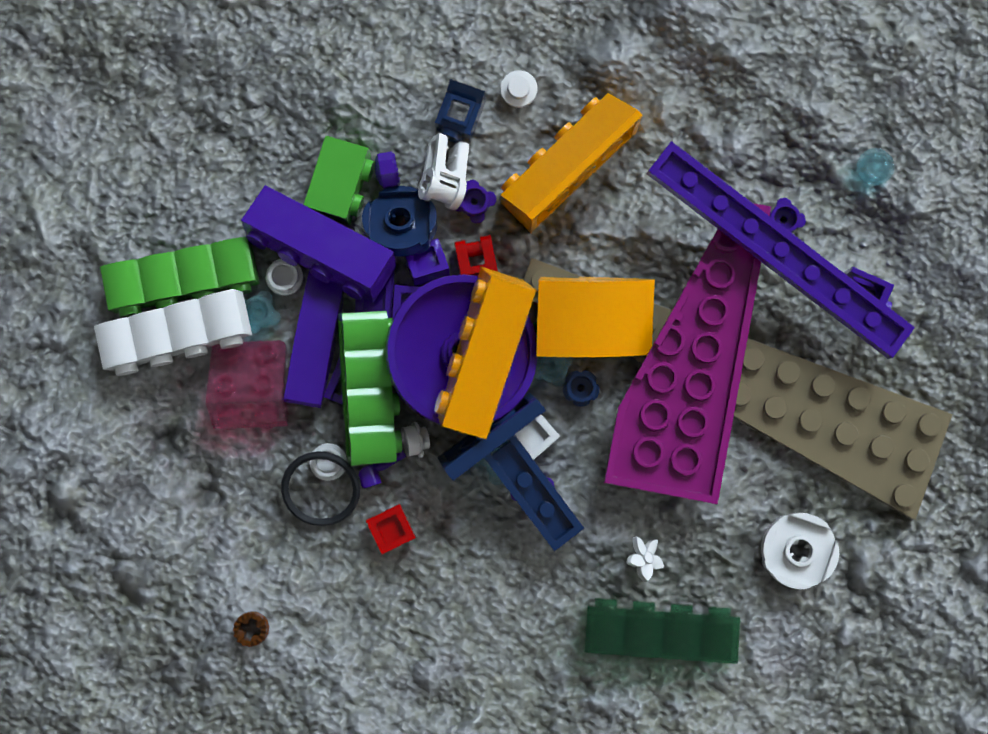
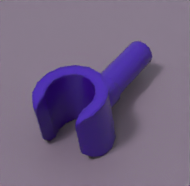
(369, 474)

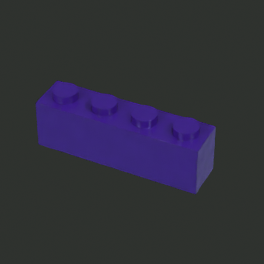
(318, 244)

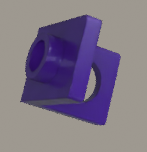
(881, 287)

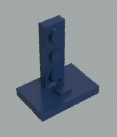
(517, 471)

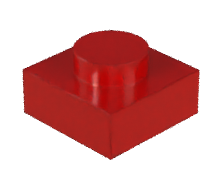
(391, 529)

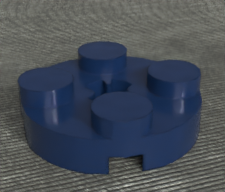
(406, 239)

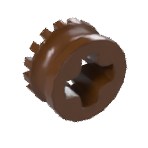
(240, 634)

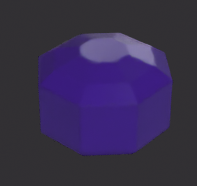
(386, 170)

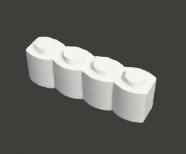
(173, 330)

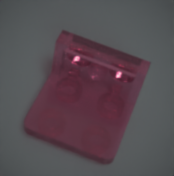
(247, 386)

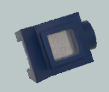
(460, 111)

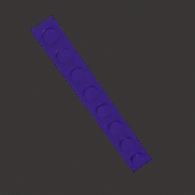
(780, 250)

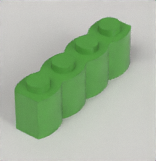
(179, 275)
(367, 389)

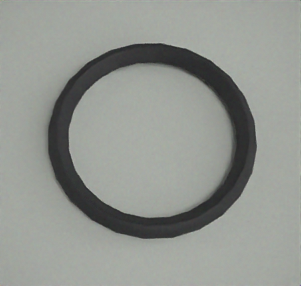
(324, 456)

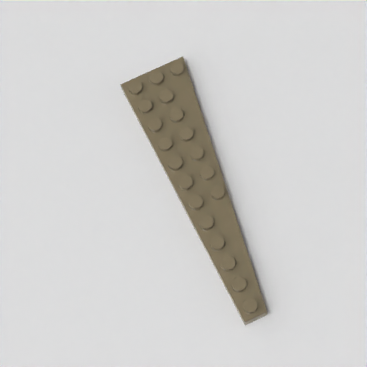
(829, 418)

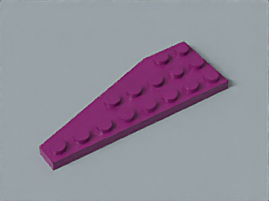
(683, 400)

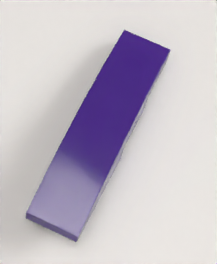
(314, 343)

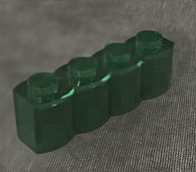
(661, 632)

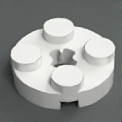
(809, 570)

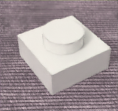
(537, 436)

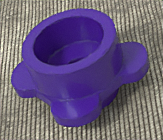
(484, 198)
(790, 212)

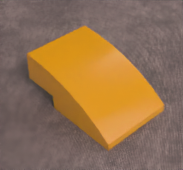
(594, 317)

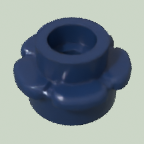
(583, 378)

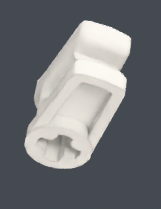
(444, 182)

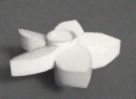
(645, 558)

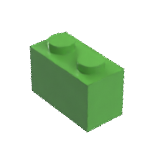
(339, 180)

